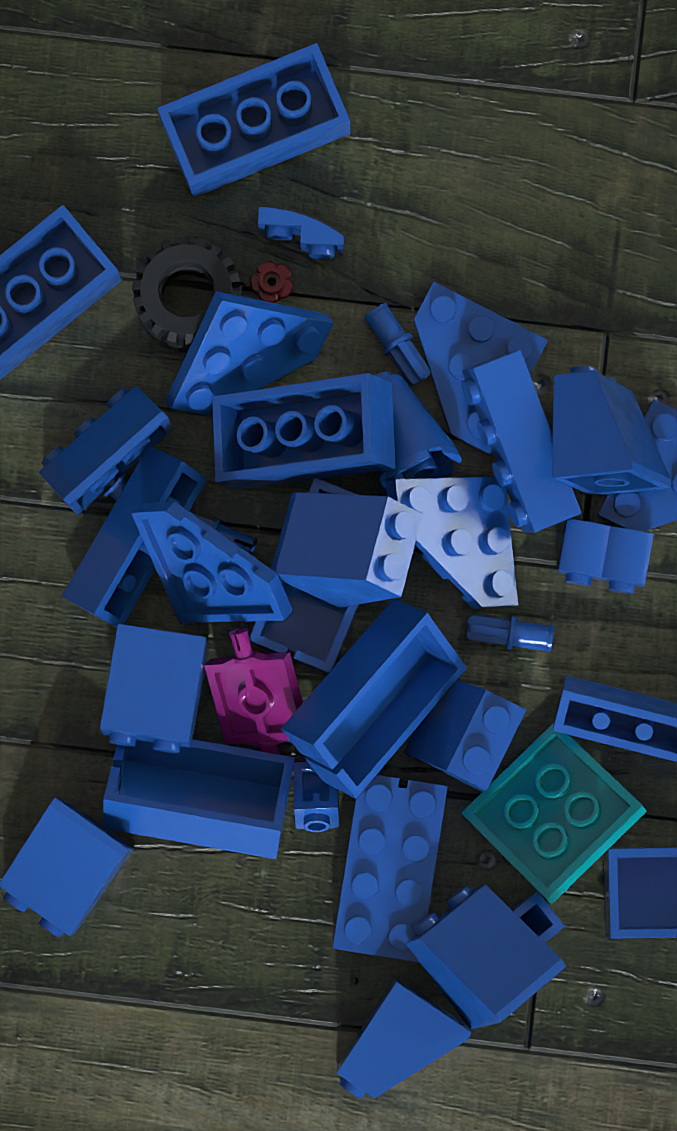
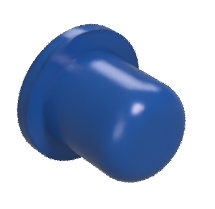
(116, 487)

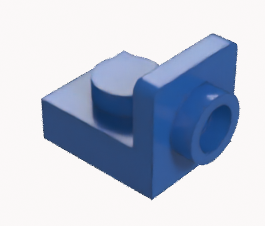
(314, 800)

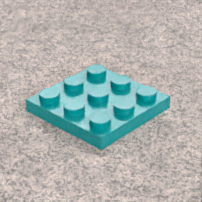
(553, 813)

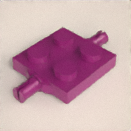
(253, 694)

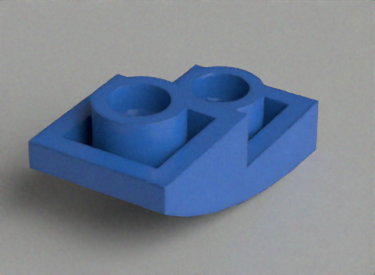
(316, 237)

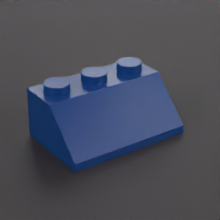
(105, 448)

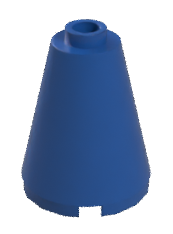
(419, 441)

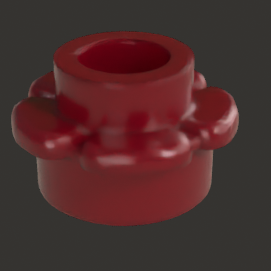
(274, 293)

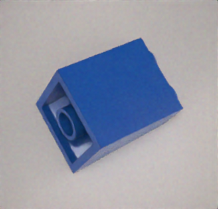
(602, 437)
(346, 547)
(154, 688)
(466, 734)
(64, 868)
(483, 956)
(397, 1041)

